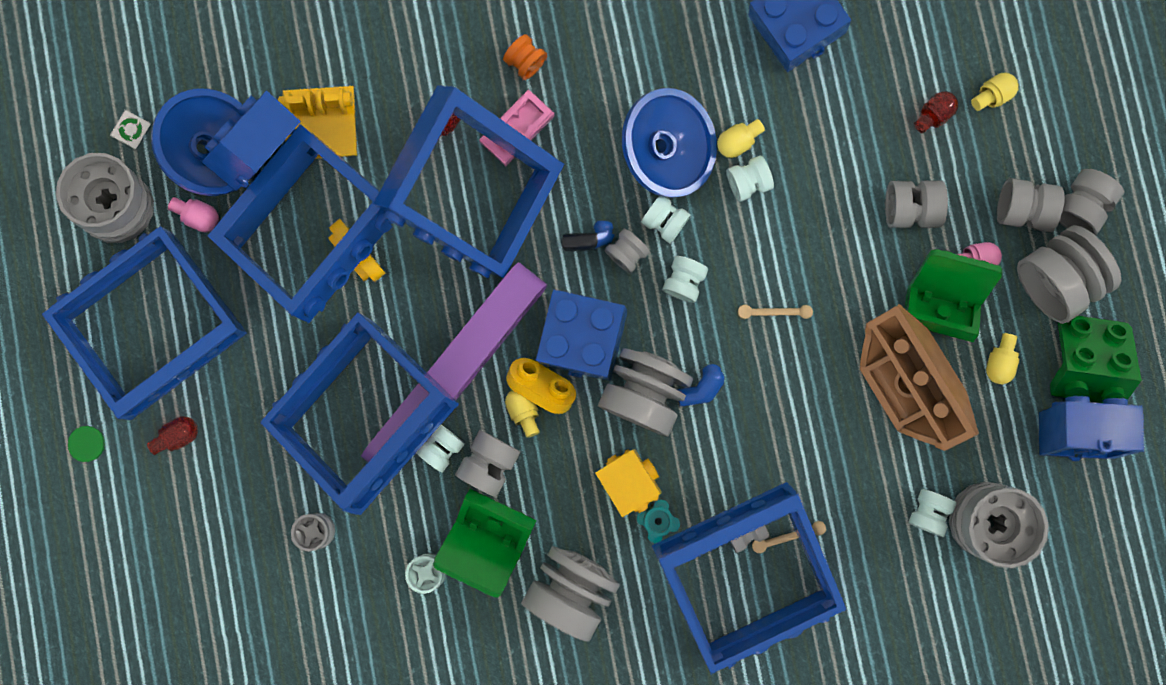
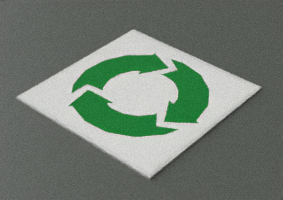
(130, 129)

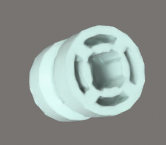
(750, 178)
(658, 215)
(685, 279)
(434, 454)
(932, 512)
(420, 574)

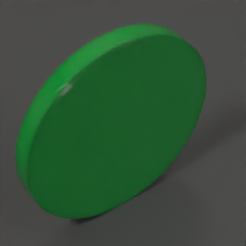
(86, 443)

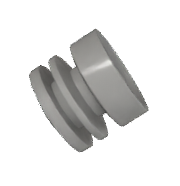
(90, 187)
(1069, 274)
(645, 391)
(1018, 528)
(569, 595)

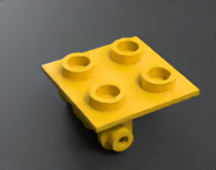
(326, 114)

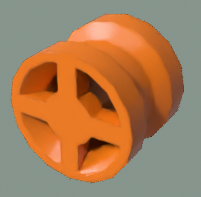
(525, 57)

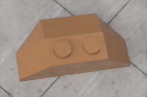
(915, 381)

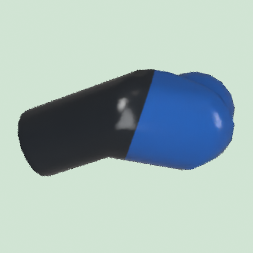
(589, 241)

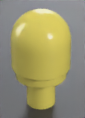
(996, 91)
(739, 138)
(1003, 361)
(522, 413)

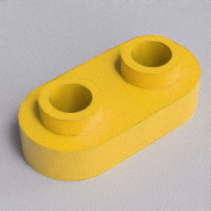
(365, 269)
(541, 385)

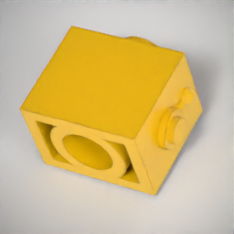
(630, 482)

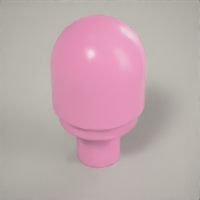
(195, 214)
(984, 251)

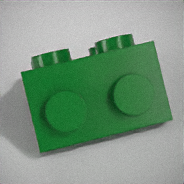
(950, 293)
(1097, 360)
(484, 544)

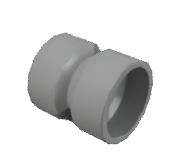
(1092, 198)
(920, 204)
(1036, 205)
(487, 464)

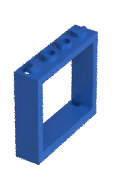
(262, 198)
(391, 198)
(100, 283)
(394, 453)
(732, 524)

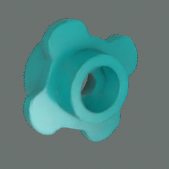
(668, 524)

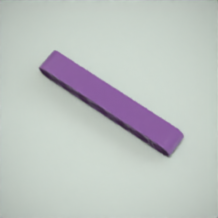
(472, 345)

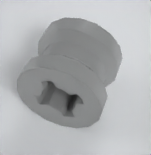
(627, 250)

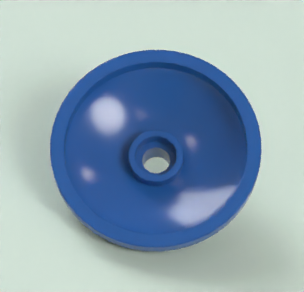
(183, 123)
(684, 142)

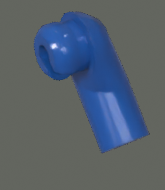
(707, 387)

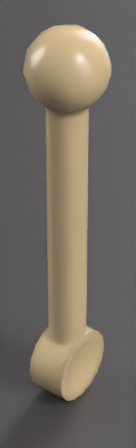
(745, 311)
(759, 547)

